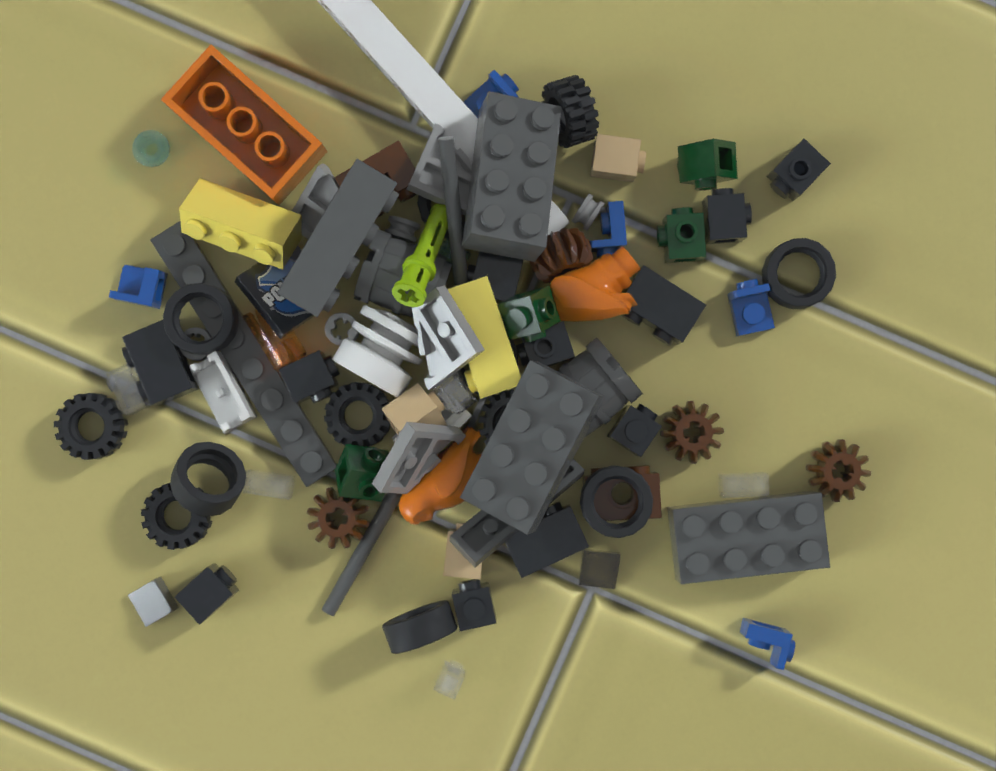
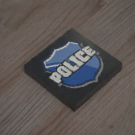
(261, 287)

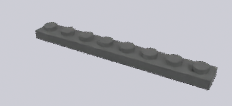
(248, 360)

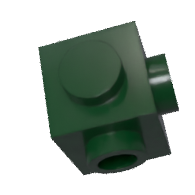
(707, 163)
(682, 236)
(529, 314)
(358, 470)

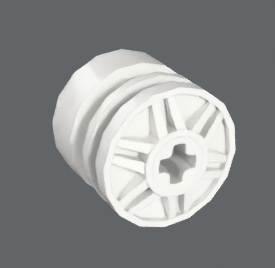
(381, 351)

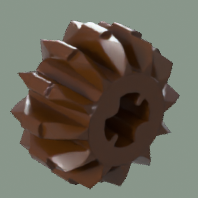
(563, 253)
(699, 441)
(851, 477)
(344, 528)

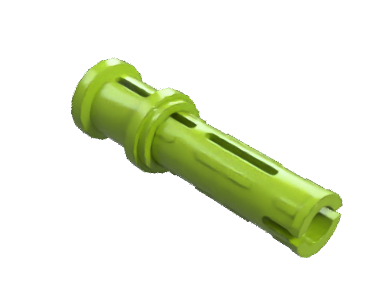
(420, 266)

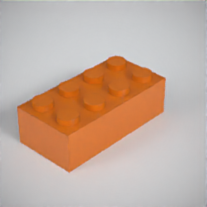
(244, 124)

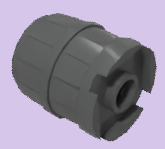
(384, 268)
(602, 373)

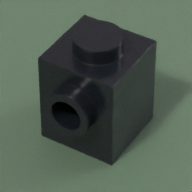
(797, 170)
(725, 216)
(548, 350)
(311, 377)
(635, 429)
(208, 592)
(473, 605)

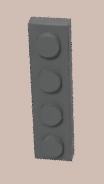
(486, 533)

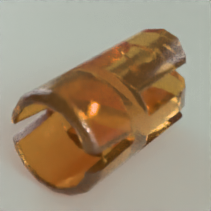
(277, 350)

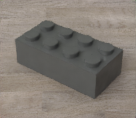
(512, 177)
(337, 238)
(532, 447)
(748, 537)

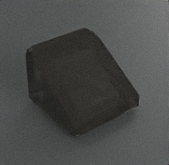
(599, 568)

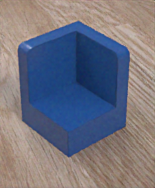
(141, 286)

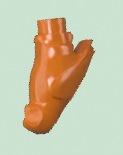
(596, 289)
(445, 483)

